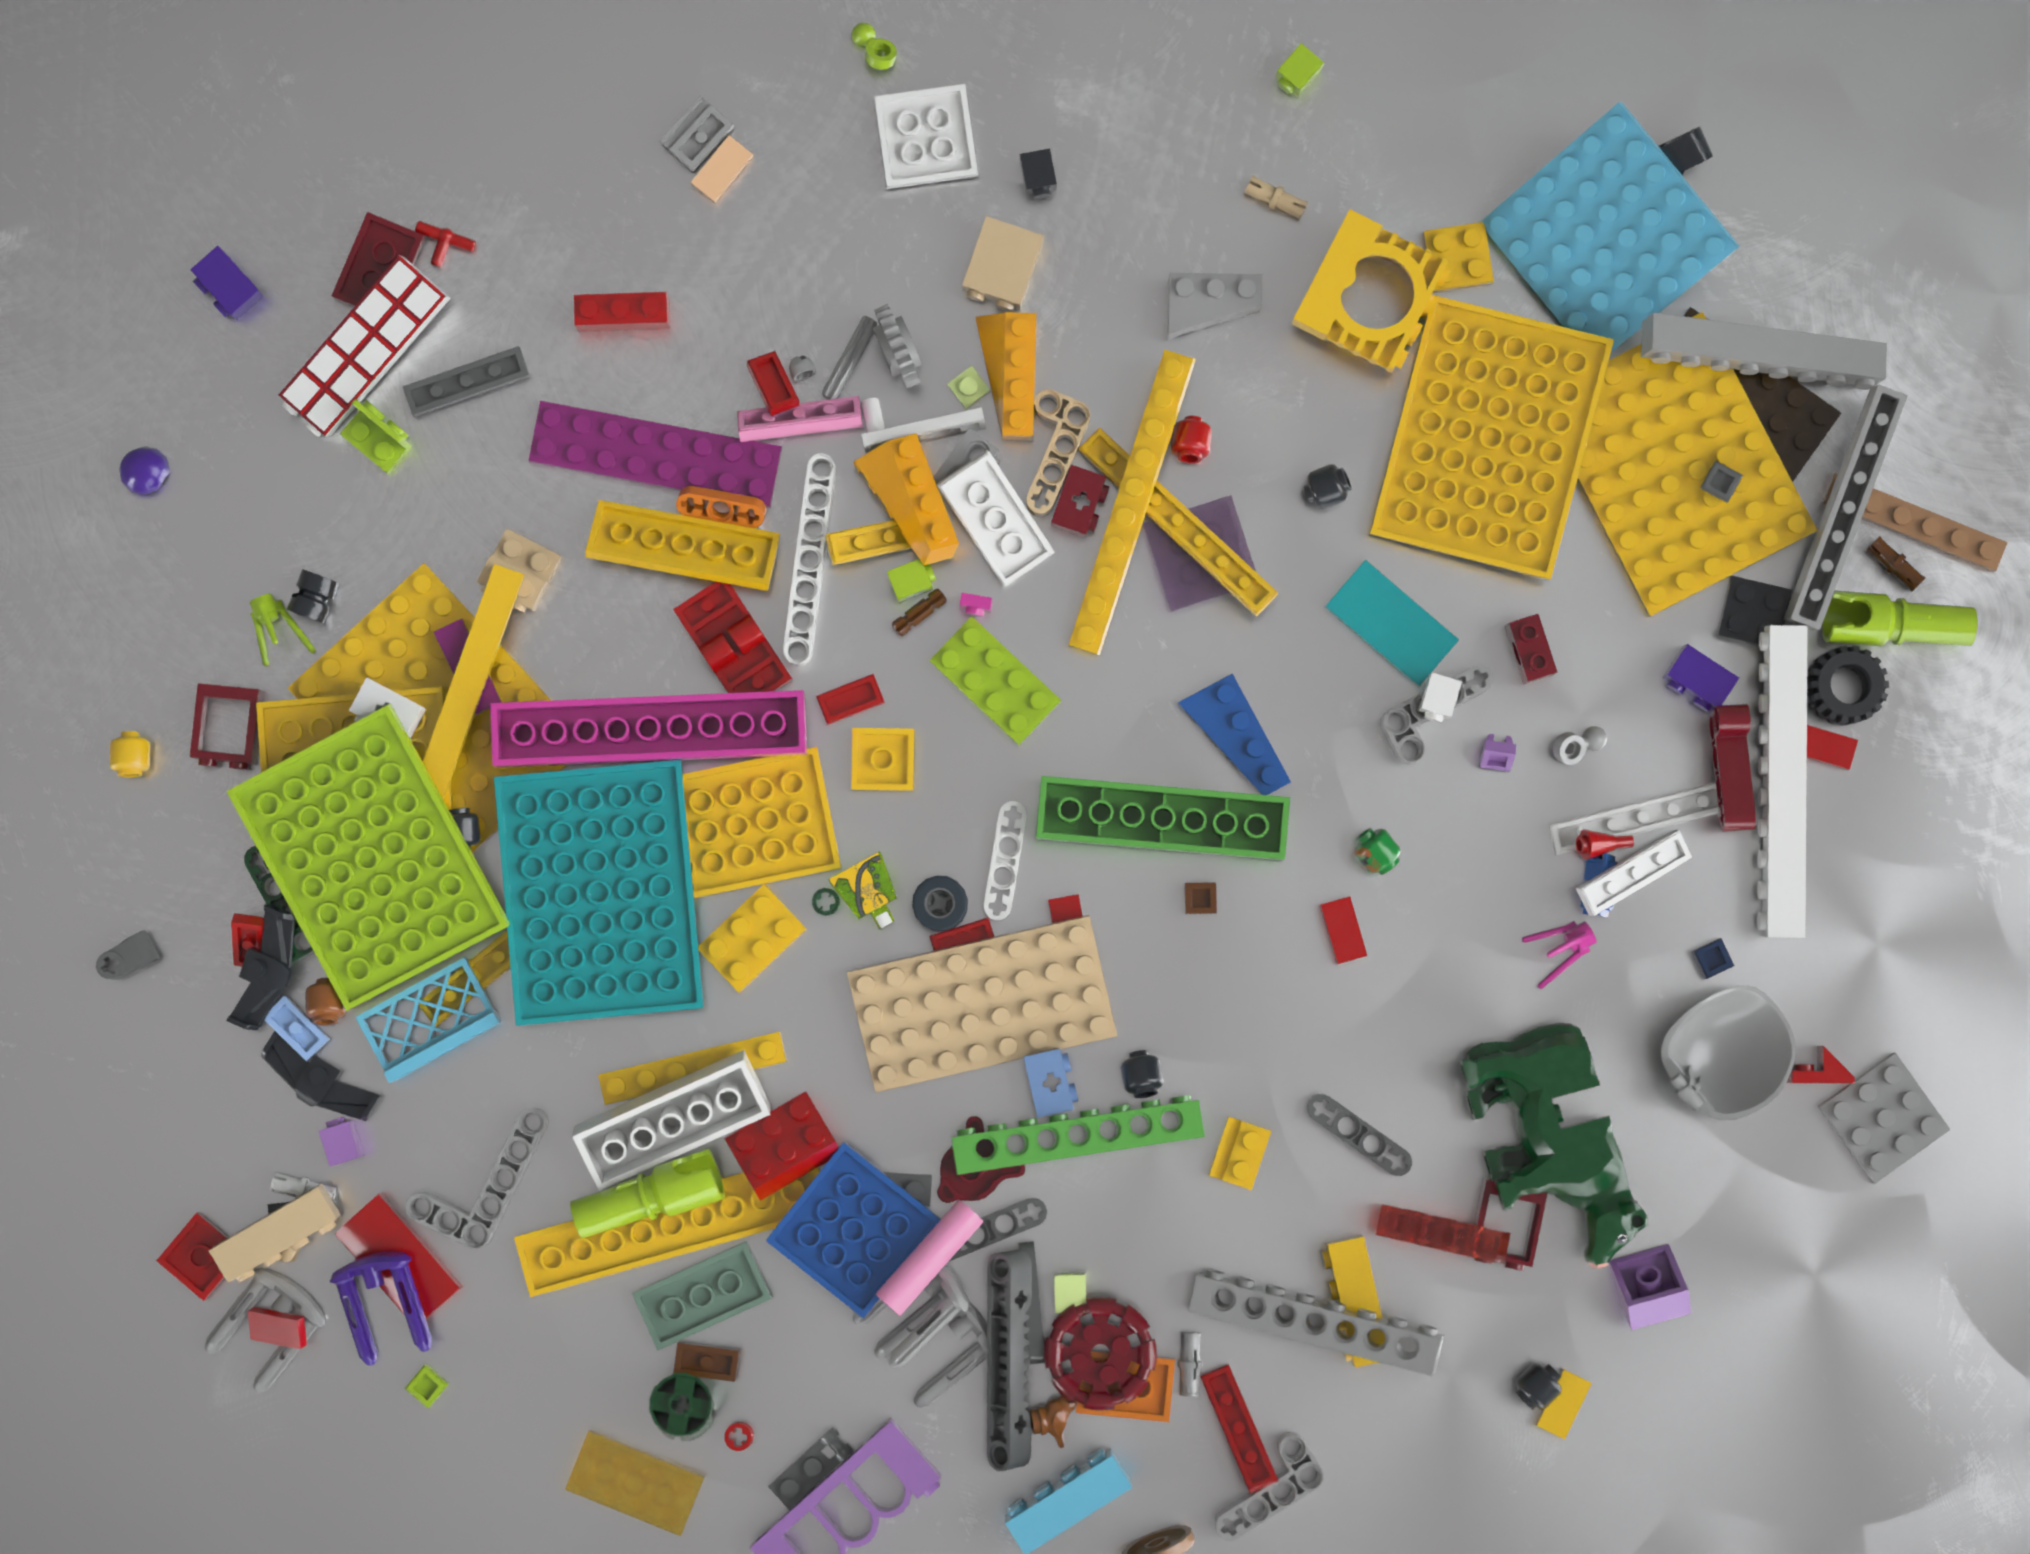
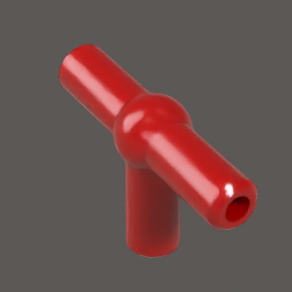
(445, 237)

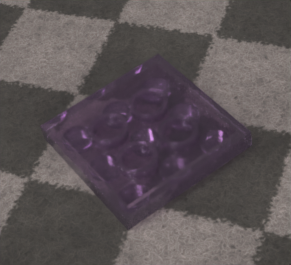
(1180, 574)

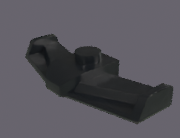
(266, 969)
(317, 1081)

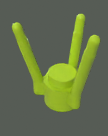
(264, 613)

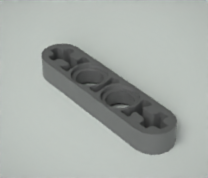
(1357, 1137)
(993, 1235)
(1034, 1323)

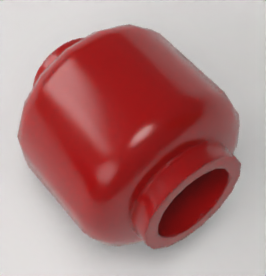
(1191, 440)

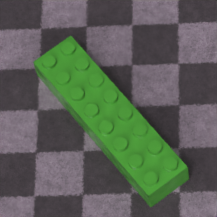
(1163, 818)

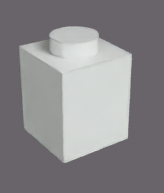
(1439, 697)

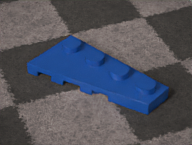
(1232, 725)

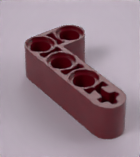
(1732, 766)

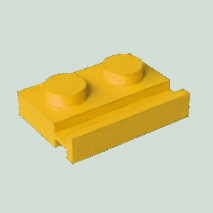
(1239, 1153)

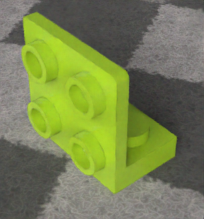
(378, 441)

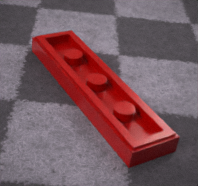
(1239, 1429)

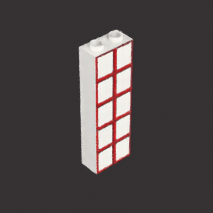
(363, 347)

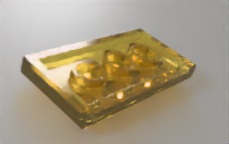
(635, 1483)

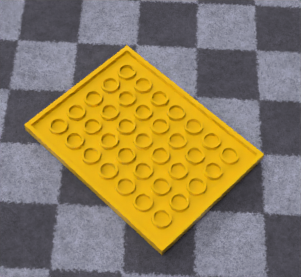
(1492, 437)
(1644, 472)
(401, 652)

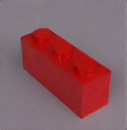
(622, 311)

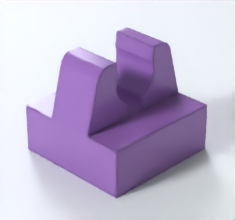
(1498, 754)

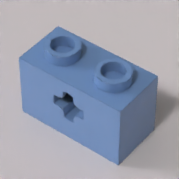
(1048, 1101)

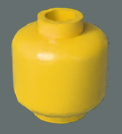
(130, 754)

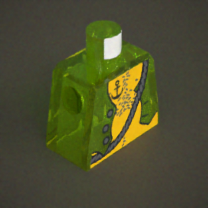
(867, 889)

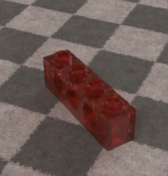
(1443, 1233)

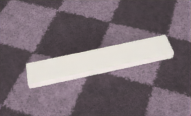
(1639, 816)

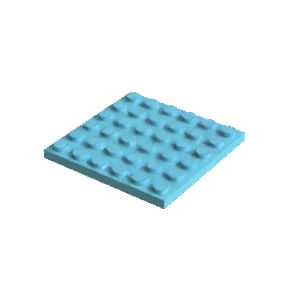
(1609, 230)

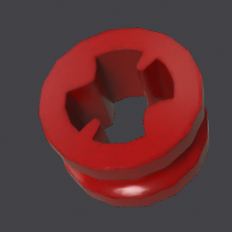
(746, 1430)

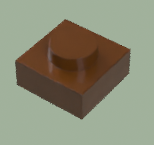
(1200, 898)

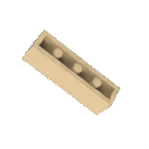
(274, 1233)

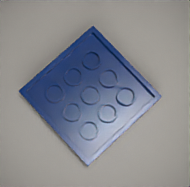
(852, 1229)

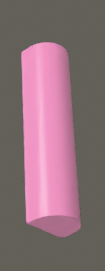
(801, 420)
(929, 1257)

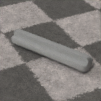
(849, 358)

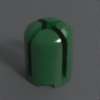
(692, 1422)

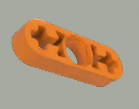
(731, 499)

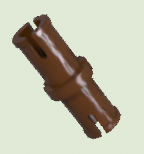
(1895, 564)

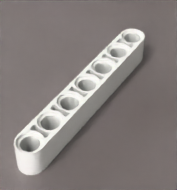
(807, 545)

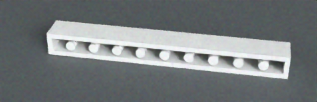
(1783, 781)

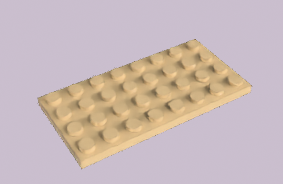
(982, 1003)

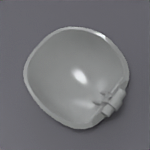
(1730, 1053)

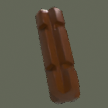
(919, 612)

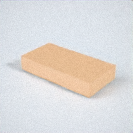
(722, 169)

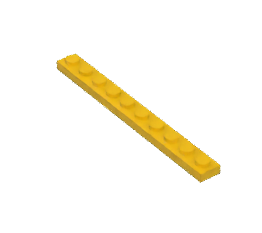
(1132, 501)

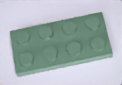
(702, 1295)

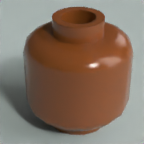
(323, 1003)

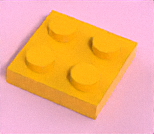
(1467, 255)
(883, 759)

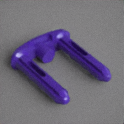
(370, 1268)

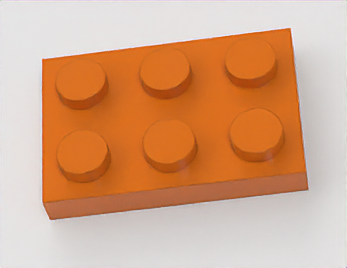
(1151, 1404)

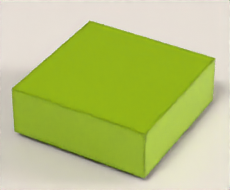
(426, 1386)

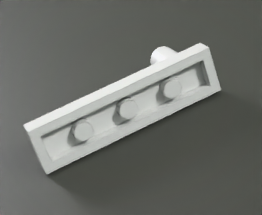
(926, 430)

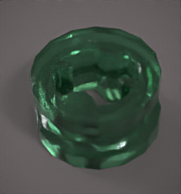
(818, 896)

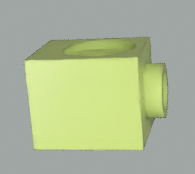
(1069, 1290)

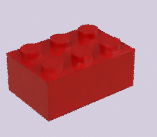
(782, 1146)

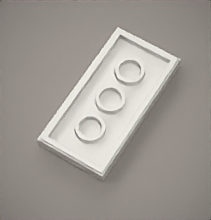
(995, 518)

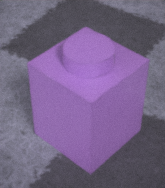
(341, 1141)

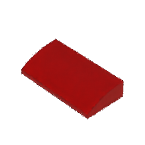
(383, 1229)

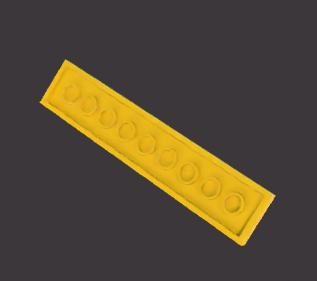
(561, 1258)

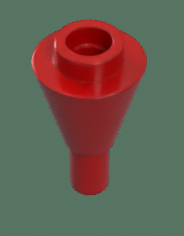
(1593, 843)

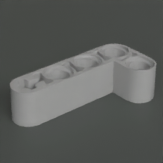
(1413, 719)
(1272, 1505)

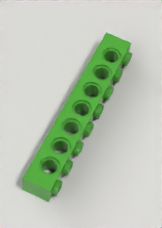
(1188, 1127)

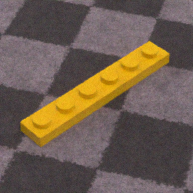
(644, 1078)

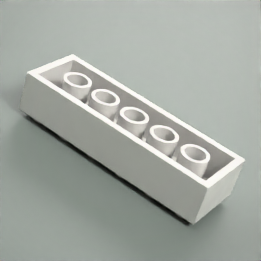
(671, 1120)

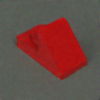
(246, 933)
(1828, 1070)

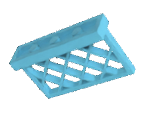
(440, 1044)

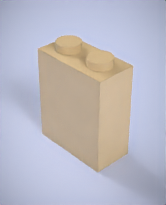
(1002, 264)

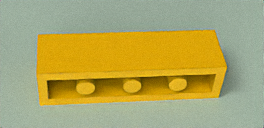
(1353, 1285)

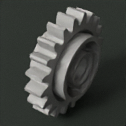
(897, 346)

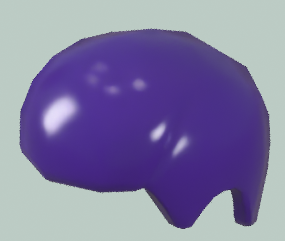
(144, 470)

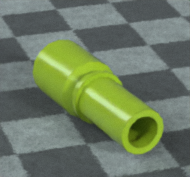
(1875, 620)
(667, 1190)

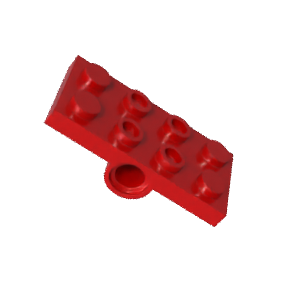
(732, 641)

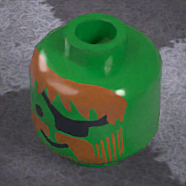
(1377, 851)

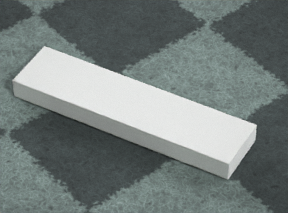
(1634, 873)

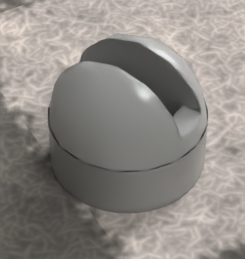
(801, 368)

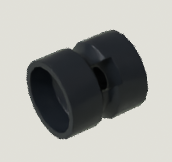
(313, 596)

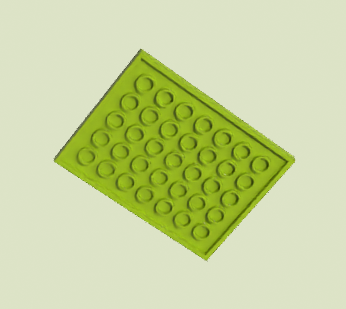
(368, 857)

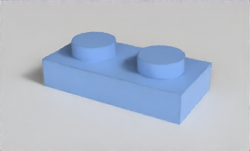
(296, 1028)

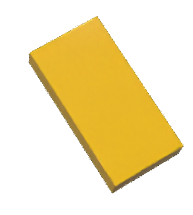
(1563, 1410)

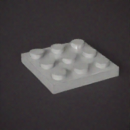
(1884, 1118)

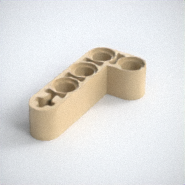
(1053, 456)

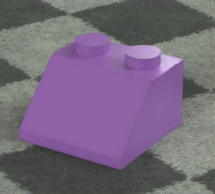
(1650, 1287)

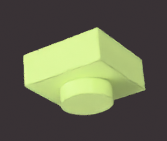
(968, 387)

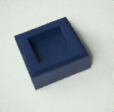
(1713, 958)

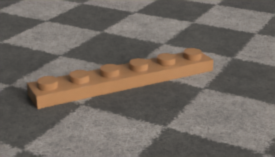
(1931, 529)

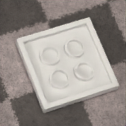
(926, 136)

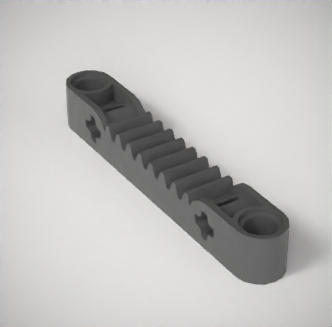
(1008, 1277)

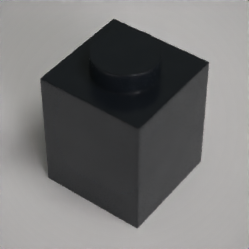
(1038, 173)

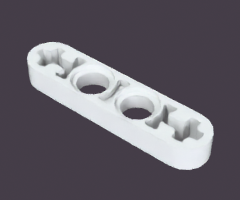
(1002, 860)

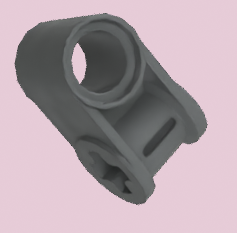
(131, 954)

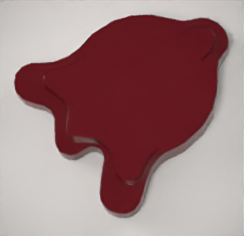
(972, 1185)

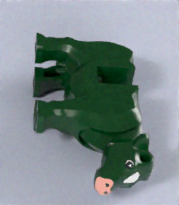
(1572, 1162)

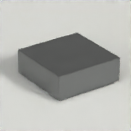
(1721, 482)

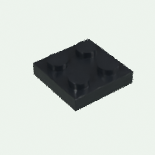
(1750, 607)

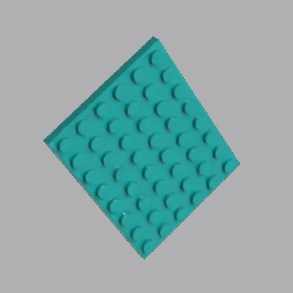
(598, 892)

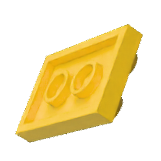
(751, 938)

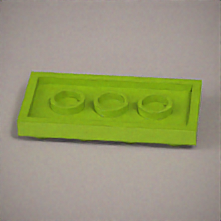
(995, 680)

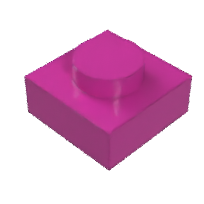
(975, 604)

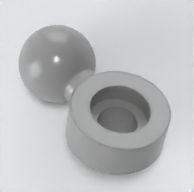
(1593, 738)

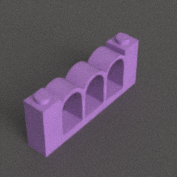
(900, 1455)

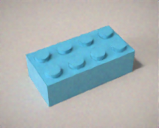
(1067, 1501)

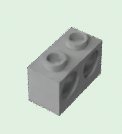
(961, 452)

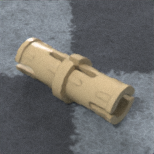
(1276, 197)

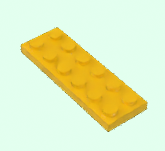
(682, 545)

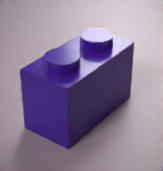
(227, 283)
(1699, 678)

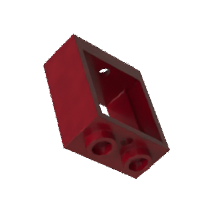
(209, 758)
(1515, 1261)

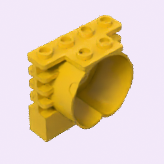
(1322, 308)

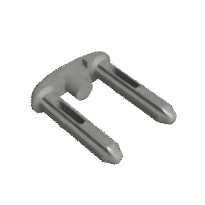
(290, 1296)
(956, 1301)
(960, 1327)

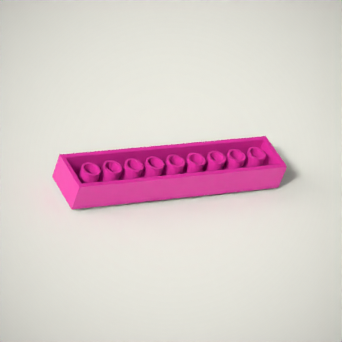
(648, 729)

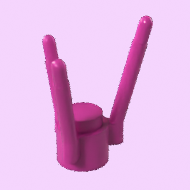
(1579, 938)

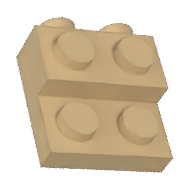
(527, 558)

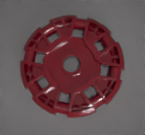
(1103, 1372)

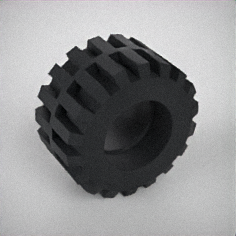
(1872, 682)

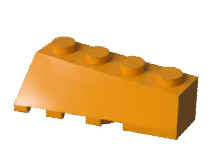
(1010, 356)
(908, 490)

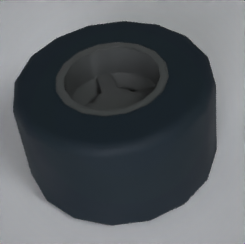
(931, 899)

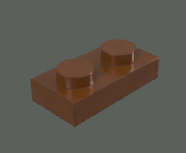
(707, 1361)

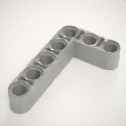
(491, 1188)

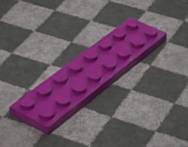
(652, 452)

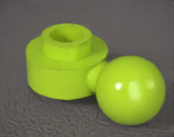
(879, 52)

